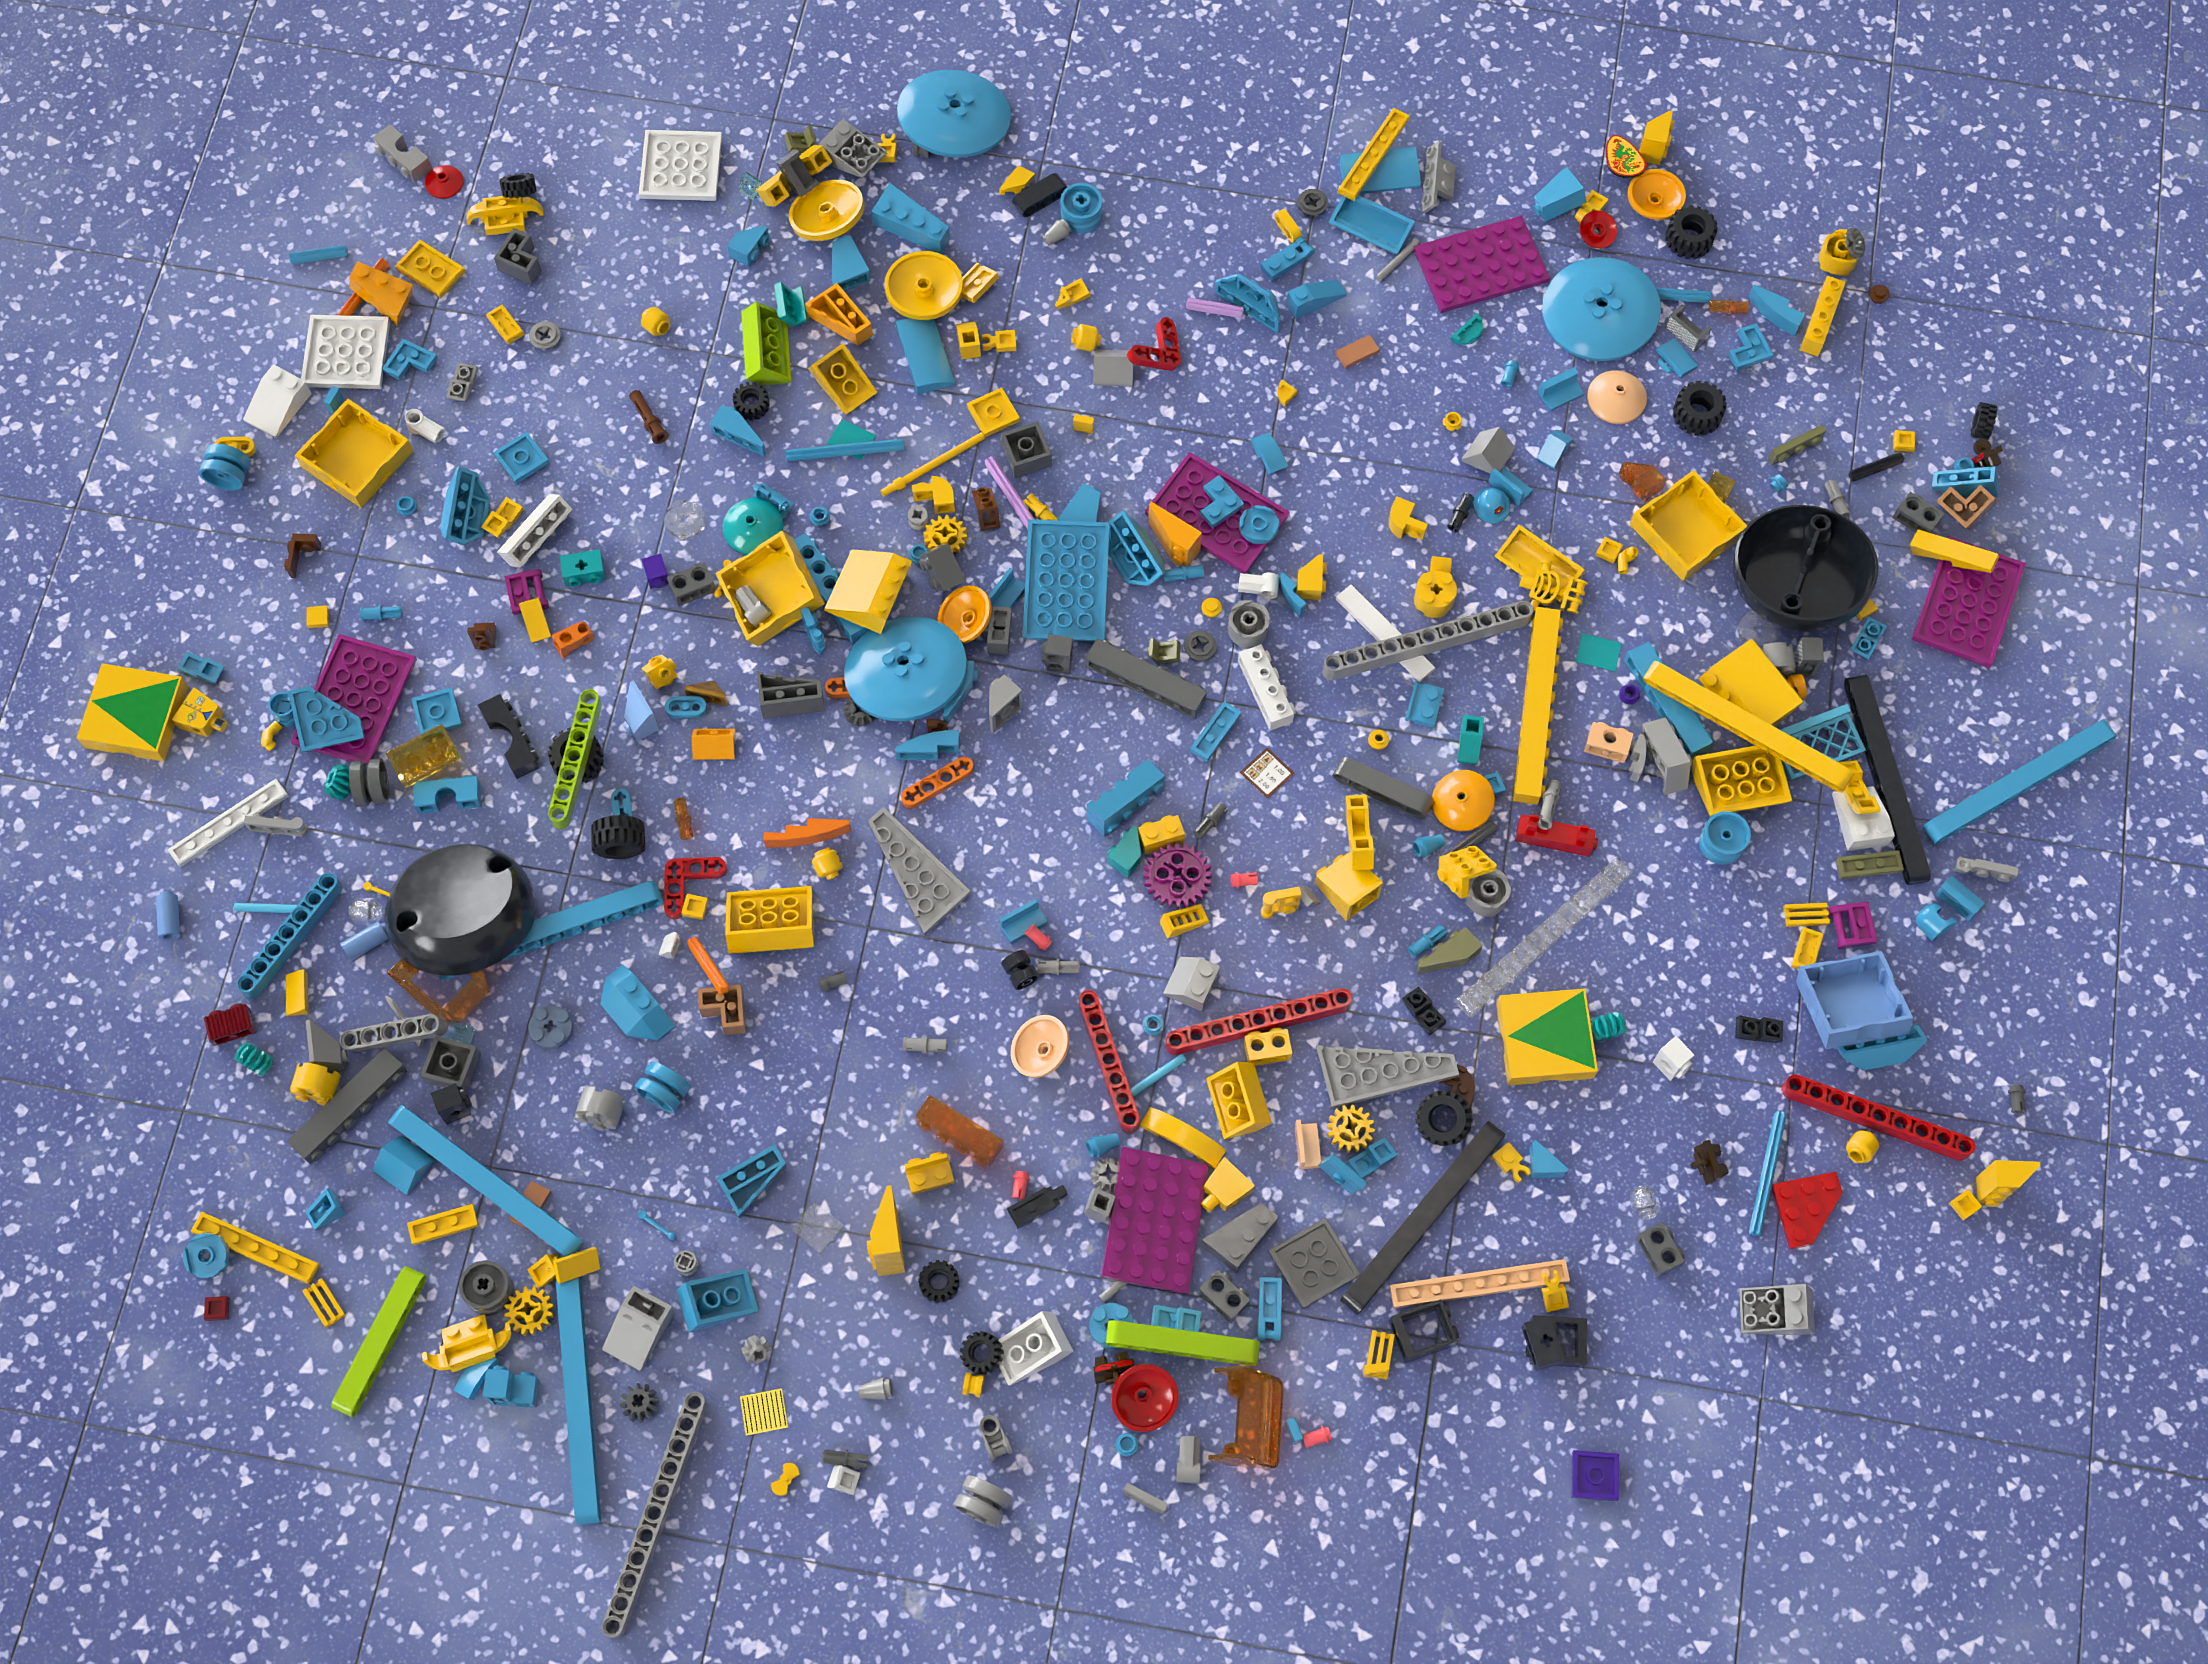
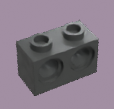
(1915, 518)
(693, 589)
(999, 630)
(1057, 653)
(1655, 1251)
(1220, 1299)

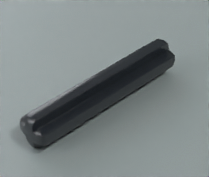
(1876, 466)

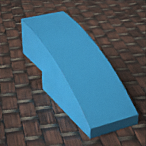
(1776, 309)
(929, 745)

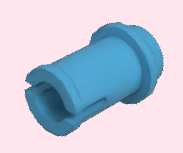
(1511, 369)

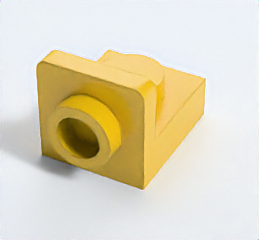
(543, 1270)

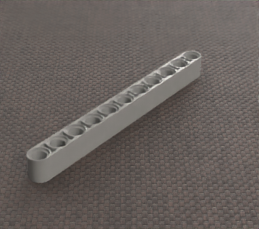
(1421, 646)
(655, 1526)

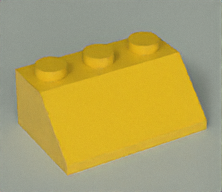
(1238, 1100)
(2002, 1179)

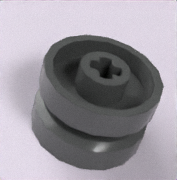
(369, 782)
(477, 1278)

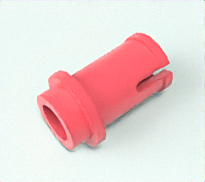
(1243, 879)
(1038, 937)
(1020, 1184)
(1317, 1437)

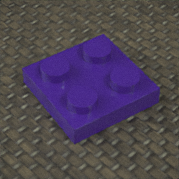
(1595, 1475)

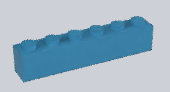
(1686, 723)

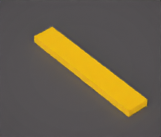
(1373, 154)
(258, 1248)

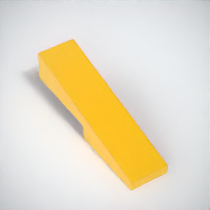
(1960, 554)

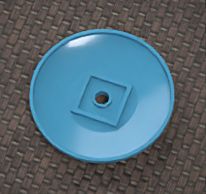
(961, 131)
(1597, 331)
(910, 690)

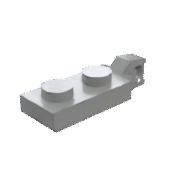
(1986, 868)

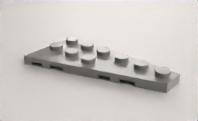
(924, 880)
(1372, 1073)

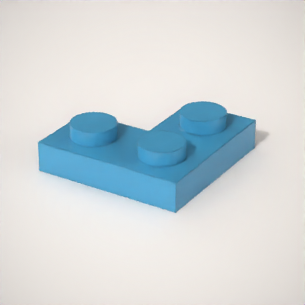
(1754, 349)
(408, 355)
(1224, 505)

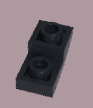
(1423, 1011)
(1759, 1029)

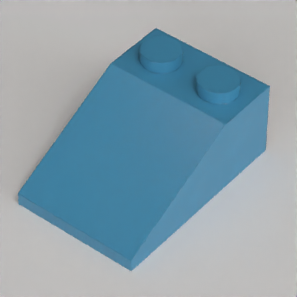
(716, 1300)

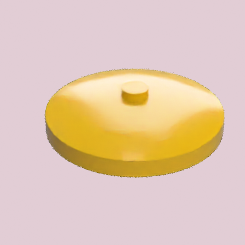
(827, 210)
(923, 285)

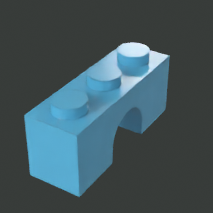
(429, 793)

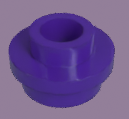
(1633, 690)

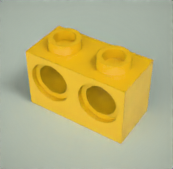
(1269, 1053)

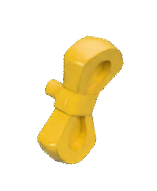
(780, 1486)

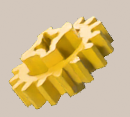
(944, 527)
(1342, 1131)
(527, 1302)

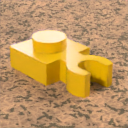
(891, 148)
(1003, 341)
(1509, 1159)
(1554, 1294)

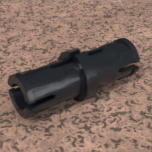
(1460, 512)

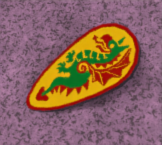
(1624, 158)

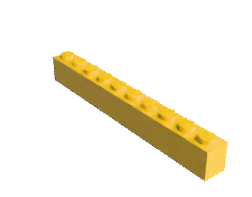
(1536, 706)

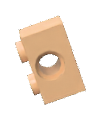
(1598, 746)

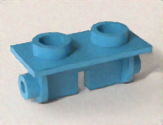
(780, 502)

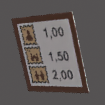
(1267, 772)

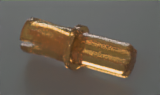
(1728, 306)
(683, 819)

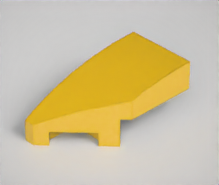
(1017, 180)
(1072, 294)

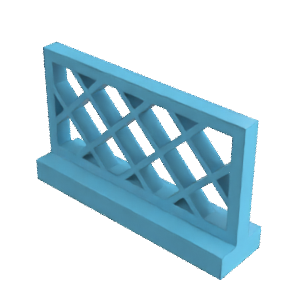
(1824, 721)

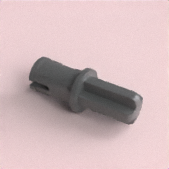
(1211, 820)
(844, 1458)

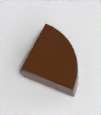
(936, 725)

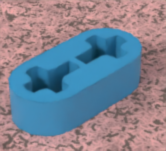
(627, 805)

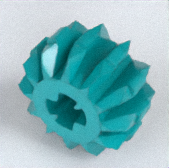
(337, 782)
(1608, 1026)
(254, 1058)

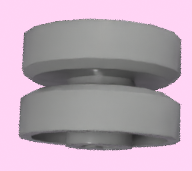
(982, 1501)

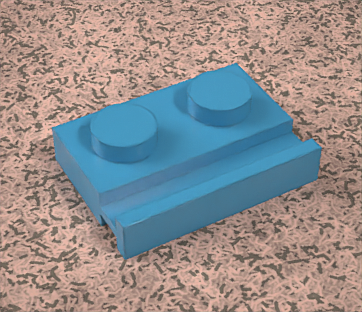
(1424, 704)

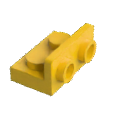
(929, 1173)

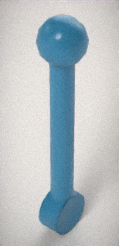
(643, 1216)

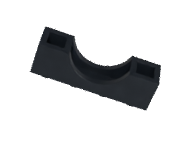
(498, 716)

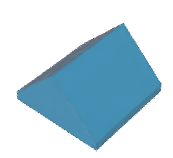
(402, 1164)

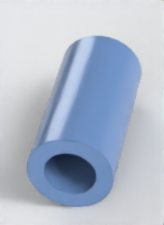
(167, 916)
(365, 940)

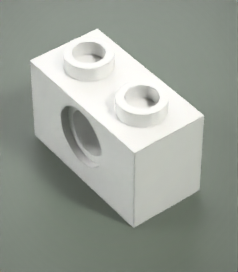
(1674, 1059)

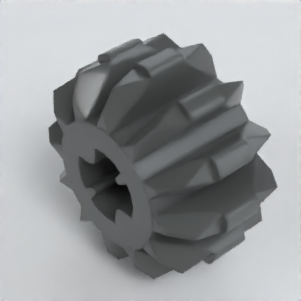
(648, 1402)

